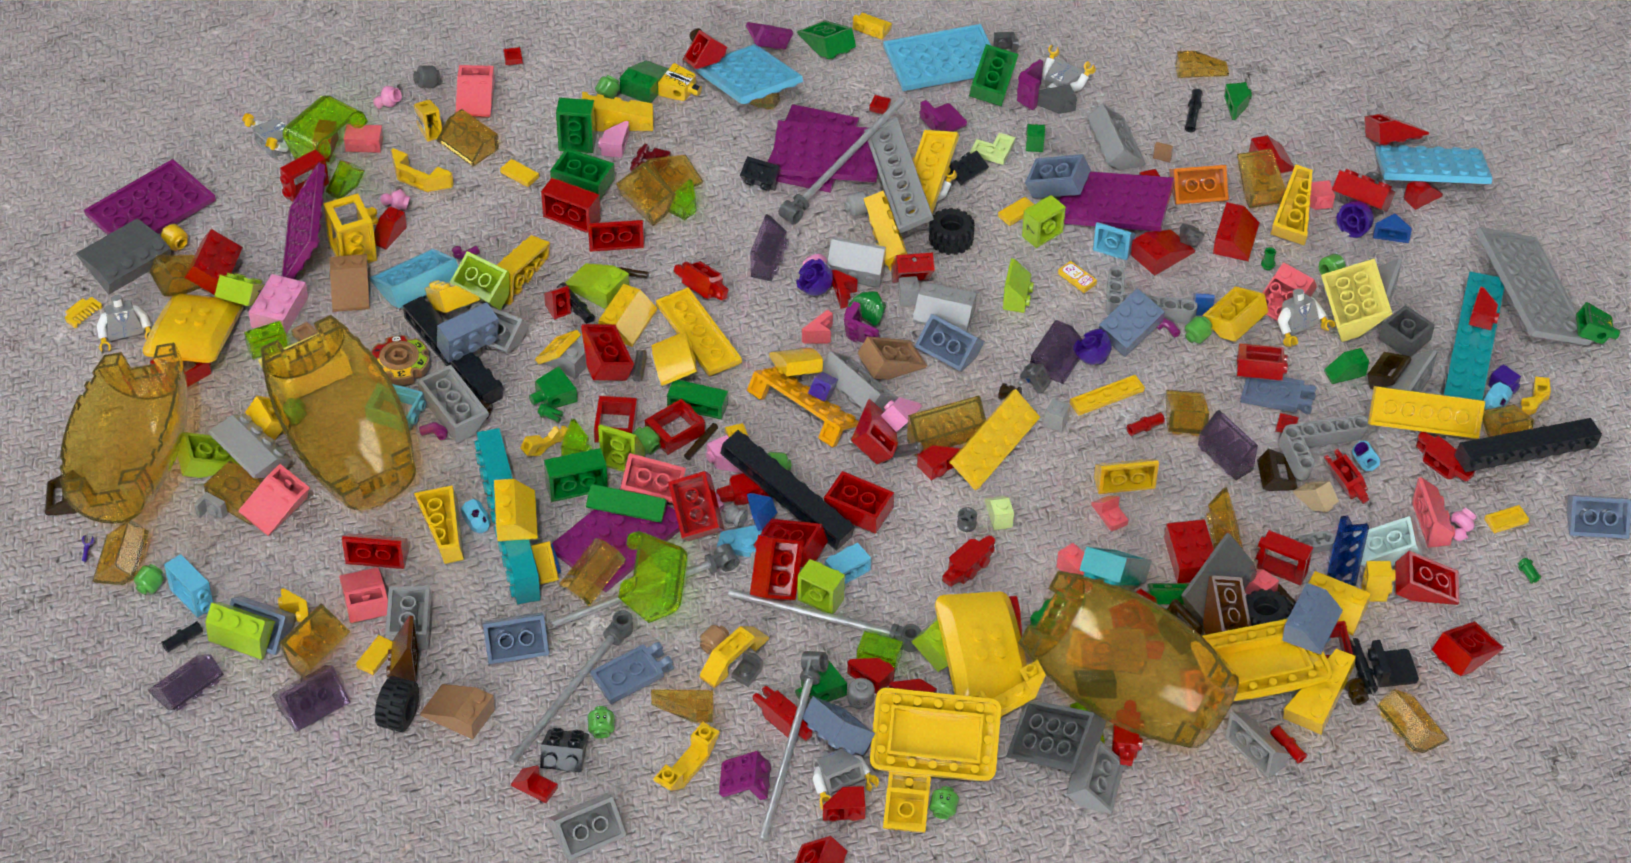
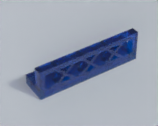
(1341, 550)

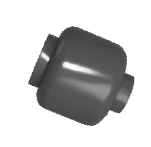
(426, 76)

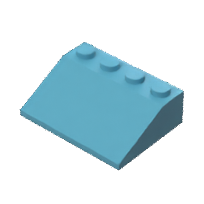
(408, 279)

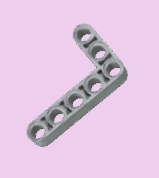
(1176, 309)
(1298, 437)

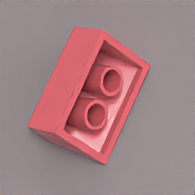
(649, 476)
(1432, 515)

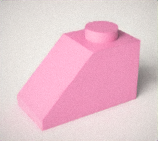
(614, 140)
(897, 412)
(713, 455)

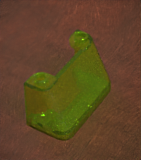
(319, 123)
(657, 577)

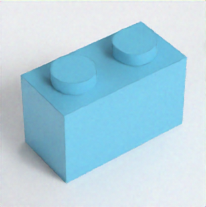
(851, 561)

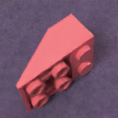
(475, 89)
(1282, 288)
(274, 500)
(364, 594)

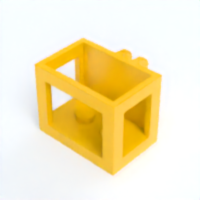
(354, 237)

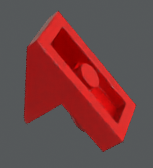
(843, 286)
(534, 784)

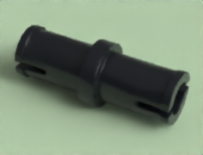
(182, 636)

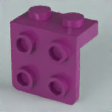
(769, 35)
(1029, 85)
(941, 118)
(854, 327)
(745, 773)

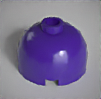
(1355, 218)
(815, 277)
(1094, 347)

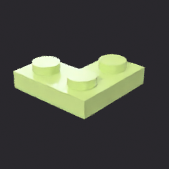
(997, 151)

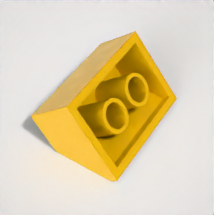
(447, 296)
(1237, 312)
(630, 313)
(1126, 476)
(515, 510)
(1350, 598)

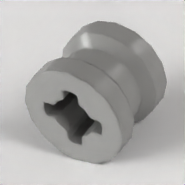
(736, 516)

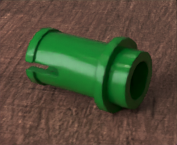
(1268, 262)
(549, 412)
(1529, 570)

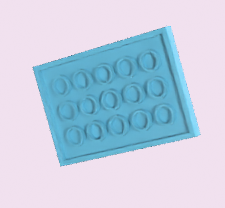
(936, 56)
(750, 74)
(1433, 164)

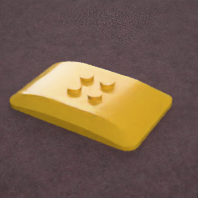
(195, 325)
(980, 642)
(1266, 662)
(935, 734)

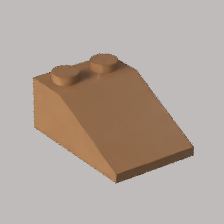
(349, 283)
(890, 357)
(460, 709)

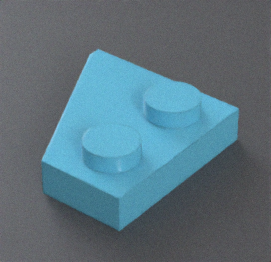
(740, 539)

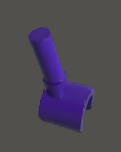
(86, 547)

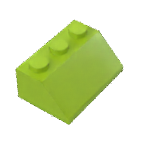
(483, 280)
(238, 629)

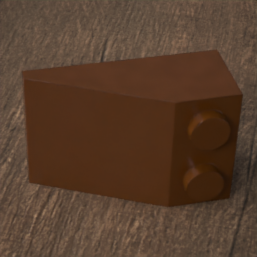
(1225, 605)
(404, 653)

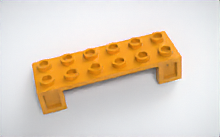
(834, 417)

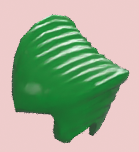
(871, 306)

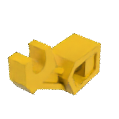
(1540, 393)
(536, 445)

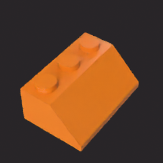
(1200, 184)

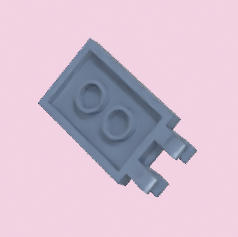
(1279, 394)
(631, 672)

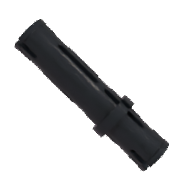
(1194, 106)
(586, 315)
(1363, 668)

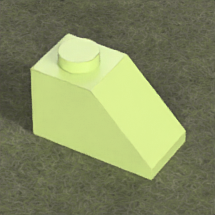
(1000, 512)

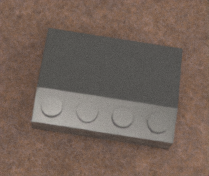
(123, 255)
(1225, 560)
(1055, 735)

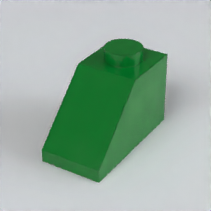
(1237, 98)
(1035, 138)
(1348, 366)

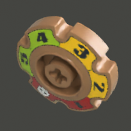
(402, 358)

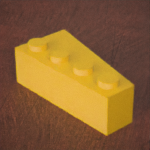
(615, 111)
(1293, 212)
(884, 226)
(523, 262)
(441, 515)
(1315, 703)

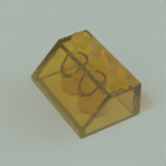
(468, 138)
(646, 193)
(121, 554)
(592, 571)
(313, 640)
(1411, 722)

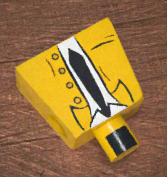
(678, 83)
(428, 113)

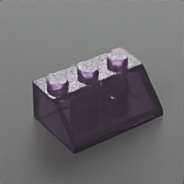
(768, 249)
(1057, 351)
(1228, 446)
(187, 682)
(311, 697)

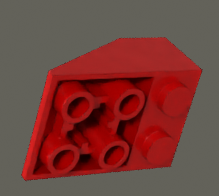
(1388, 129)
(875, 435)

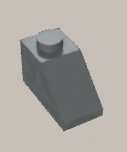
(1058, 99)

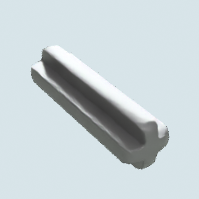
(639, 365)
(908, 449)

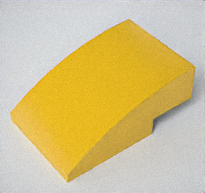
(674, 358)
(797, 361)
(907, 802)

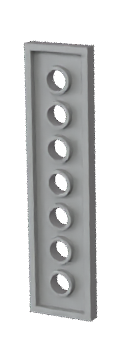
(909, 176)

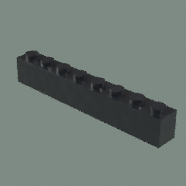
(470, 368)
(1527, 444)
(786, 488)

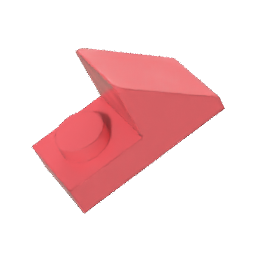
(818, 330)
(1110, 512)

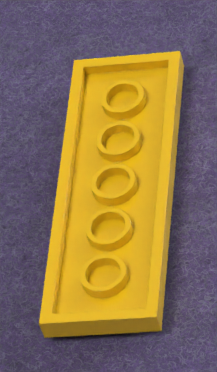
(933, 162)
(708, 342)
(1426, 412)
(995, 439)

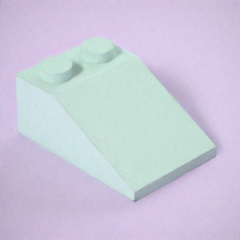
(1391, 541)

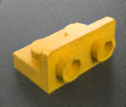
(871, 25)

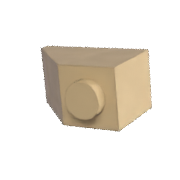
(1317, 495)

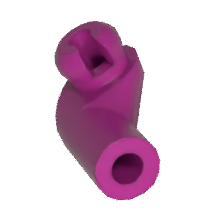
(459, 254)
(1170, 326)
(439, 430)

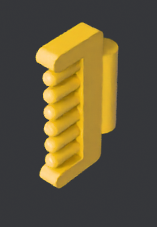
(80, 309)

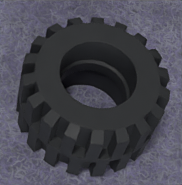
(951, 231)
(1267, 606)
(397, 704)

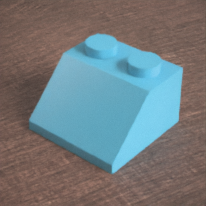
(1113, 241)

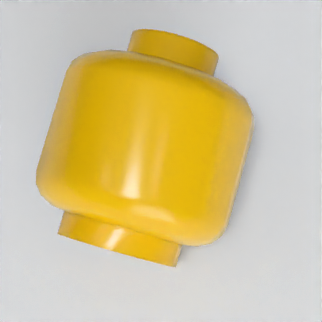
(174, 237)

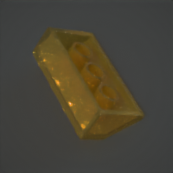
(946, 424)
(1223, 518)

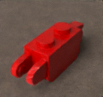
(702, 279)
(1440, 457)
(1348, 476)
(738, 488)
(969, 560)
(780, 712)
(1125, 745)

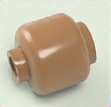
(713, 637)

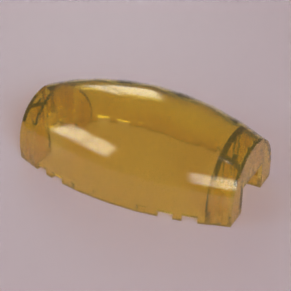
(341, 415)
(124, 435)
(1131, 661)

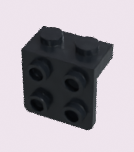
(1392, 666)
(563, 750)

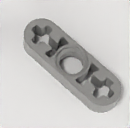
(1317, 541)

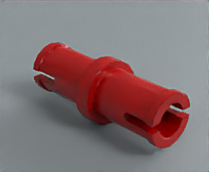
(1145, 424)
(1289, 744)

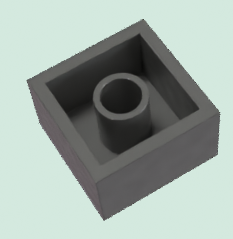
(1406, 331)

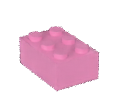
(278, 301)

